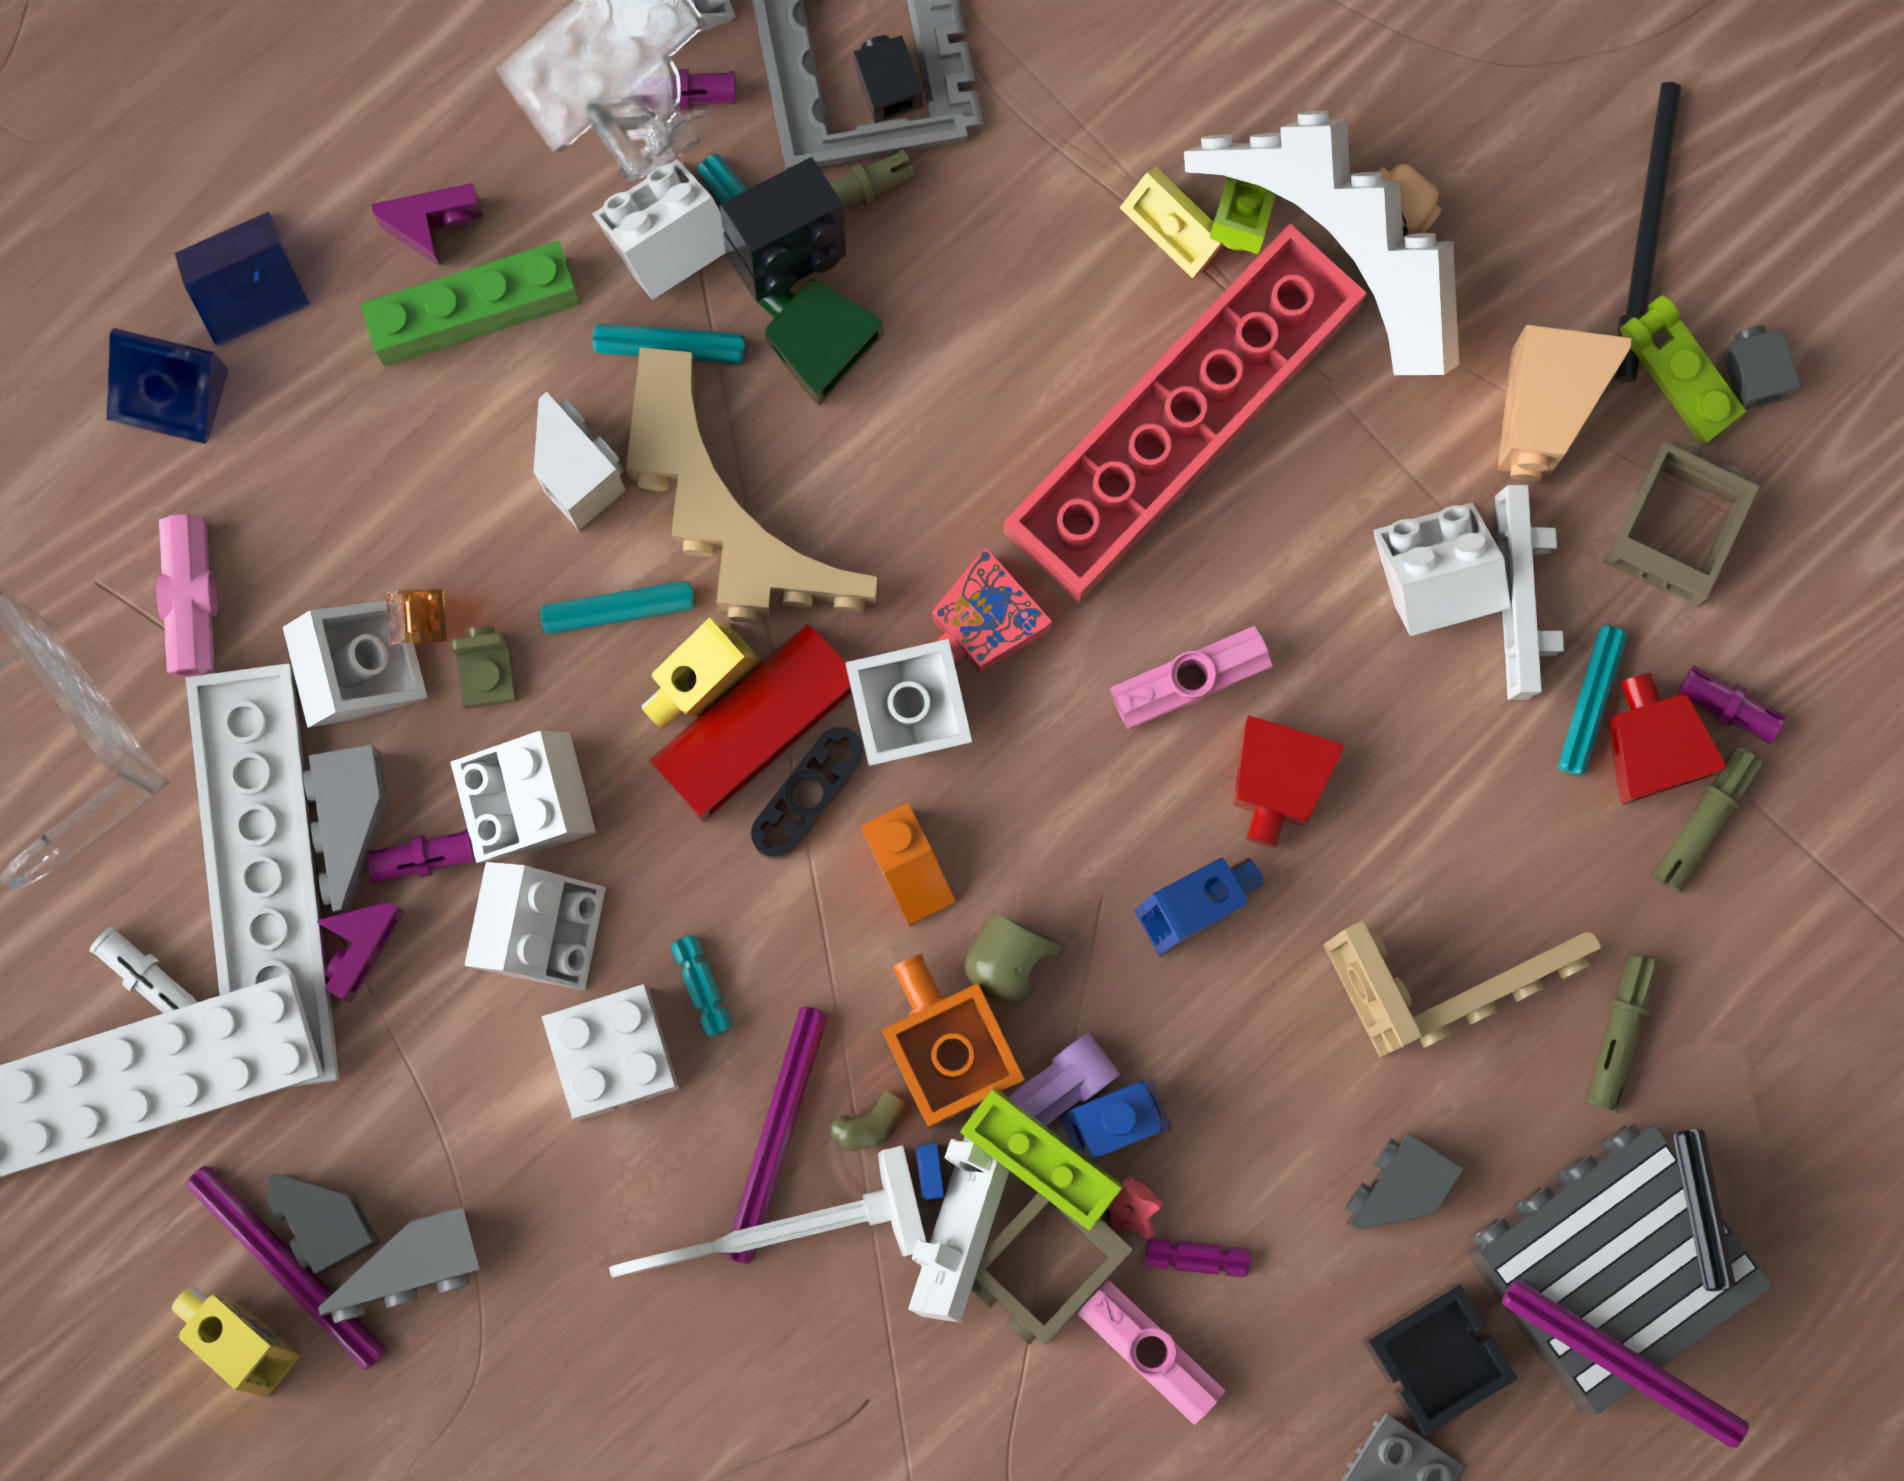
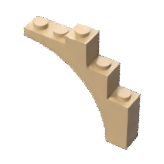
(706, 518)

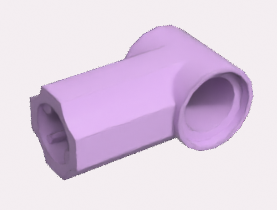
(1073, 1076)

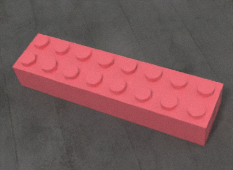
(1184, 413)

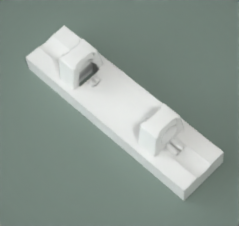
(1521, 638)
(959, 1234)

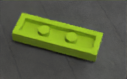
(1041, 1158)

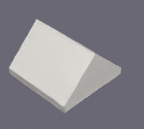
(908, 702)

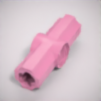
(186, 595)
(1221, 663)
(1176, 1377)

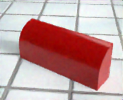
(754, 722)

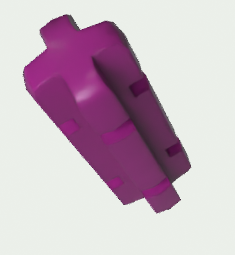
(1198, 1257)

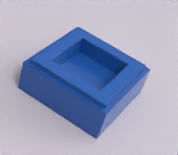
(929, 1171)

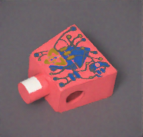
(988, 615)

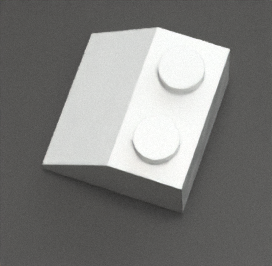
(348, 664)

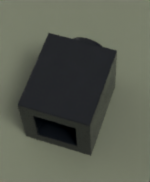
(888, 77)

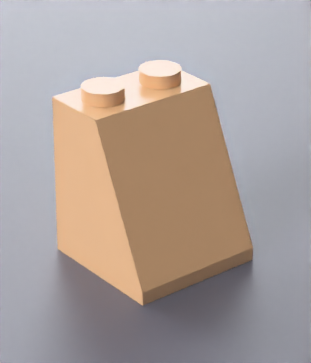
(1551, 393)

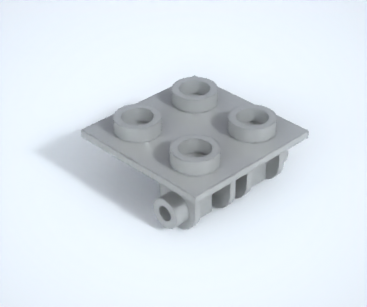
(1400, 1455)

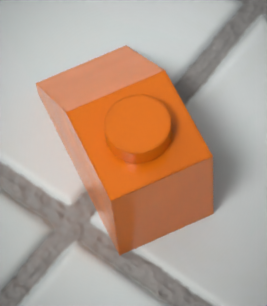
(908, 863)

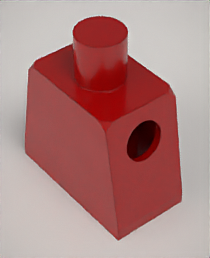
(1659, 743)
(1280, 776)

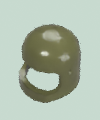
(1005, 956)

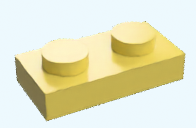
(1172, 221)

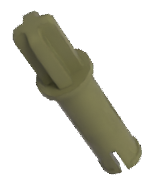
(1709, 817)
(1623, 1032)

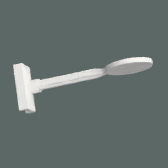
(892, 1204)

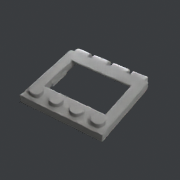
(800, 101)

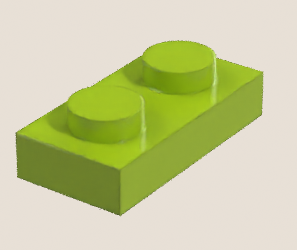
(1242, 215)

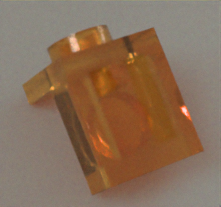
(416, 616)

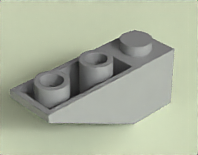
(349, 810)
(420, 1255)

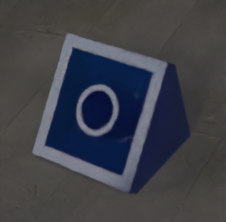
(241, 279)
(163, 385)

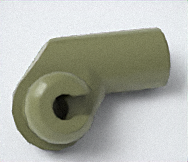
(869, 1129)

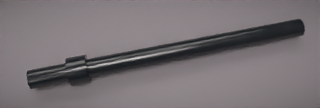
(1650, 218)

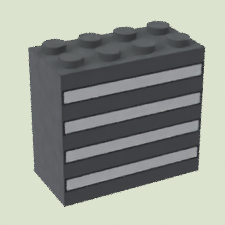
(1619, 1256)

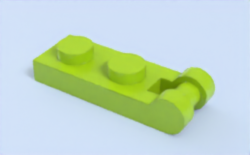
(1683, 371)

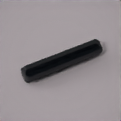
(1704, 1210)

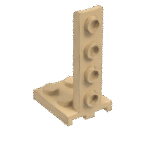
(1384, 1000)

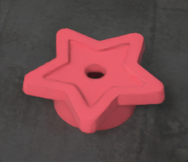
(1144, 1206)

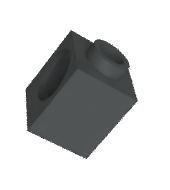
(1761, 367)

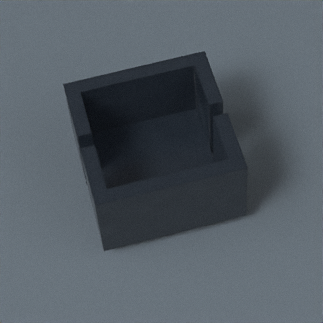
(784, 230)
(1439, 1359)

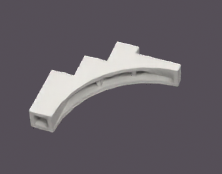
(1408, 278)

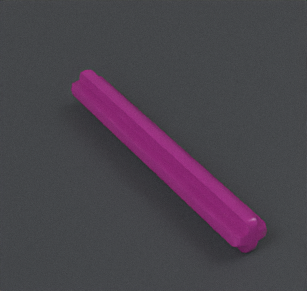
(779, 1124)
(282, 1264)
(1625, 1364)

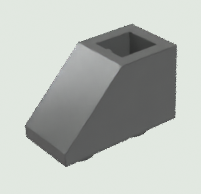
(1406, 1188)
(325, 1222)

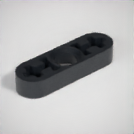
(840, 770)

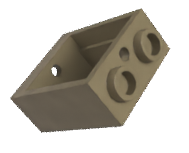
(1659, 569)
(1022, 1321)

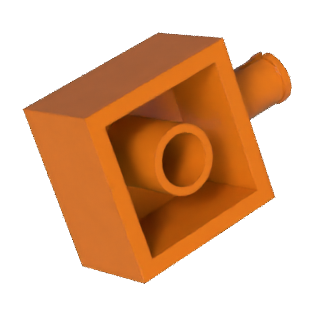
(948, 1046)

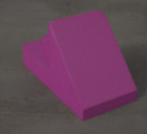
(414, 216)
(368, 933)

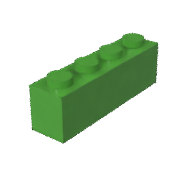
(470, 303)

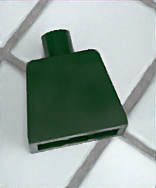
(819, 335)

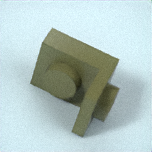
(484, 668)

